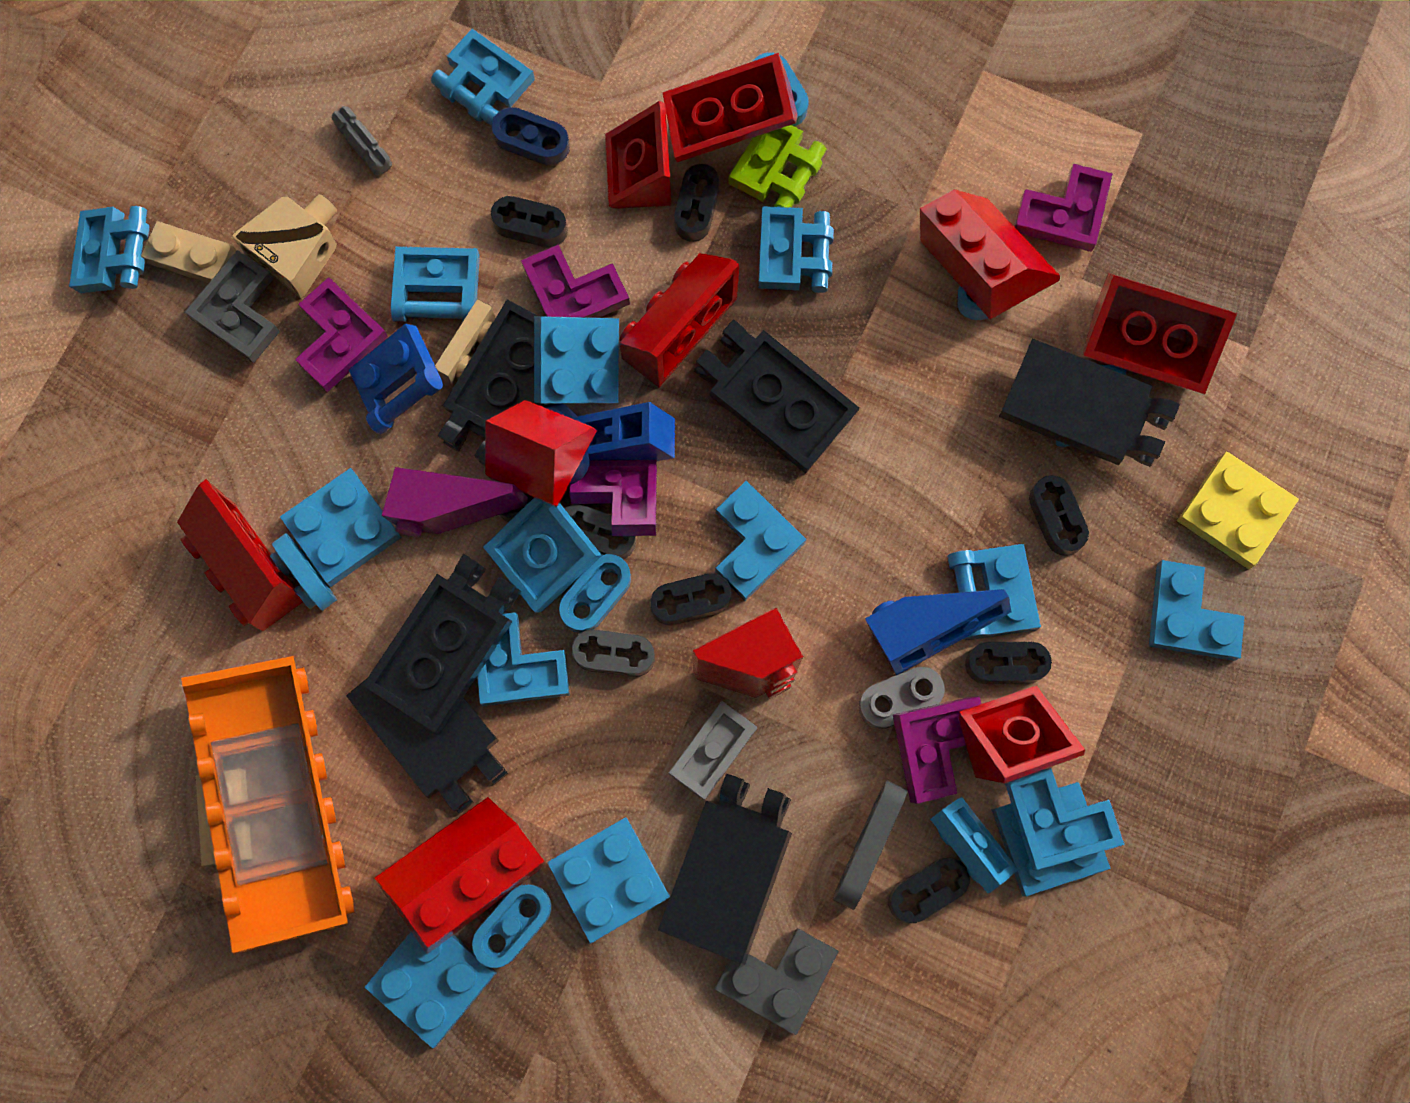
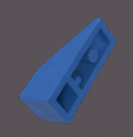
(631, 433)
(927, 624)

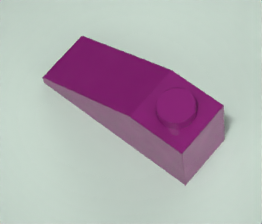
(444, 502)

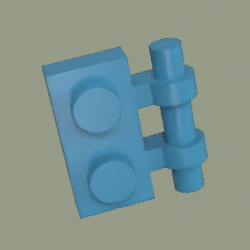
(488, 67)
(98, 248)
(781, 249)

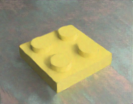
(1238, 510)

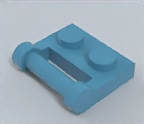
(434, 271)
(1001, 569)

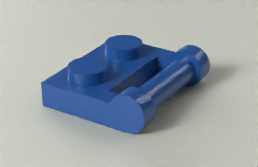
(388, 369)

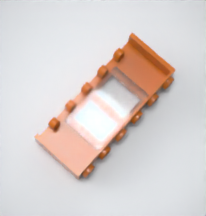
(266, 804)

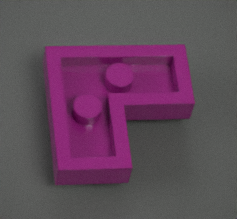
(1069, 219)
(565, 296)
(347, 335)
(630, 489)
(924, 747)

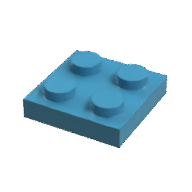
(576, 360)
(340, 527)
(542, 552)
(608, 880)
(1035, 881)
(430, 988)

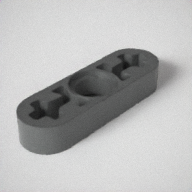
(870, 845)

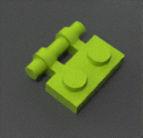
(765, 159)

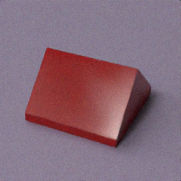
(639, 161)
(535, 450)
(1016, 736)

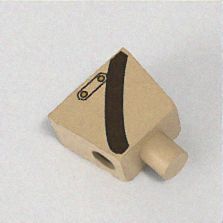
(290, 241)

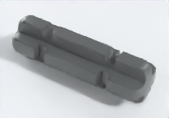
(361, 140)

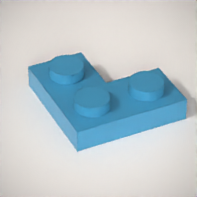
(766, 540)
(1182, 624)
(520, 677)
(1053, 833)

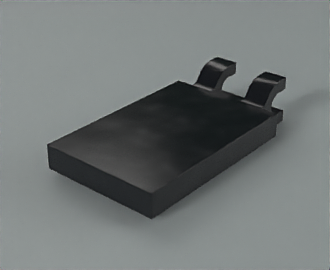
(494, 378)
(777, 395)
(1086, 405)
(443, 645)
(432, 758)
(728, 872)

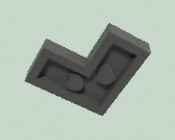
(226, 304)
(784, 992)

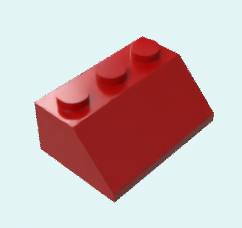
(729, 107)
(983, 251)
(680, 316)
(1157, 333)
(236, 558)
(751, 658)
(459, 873)

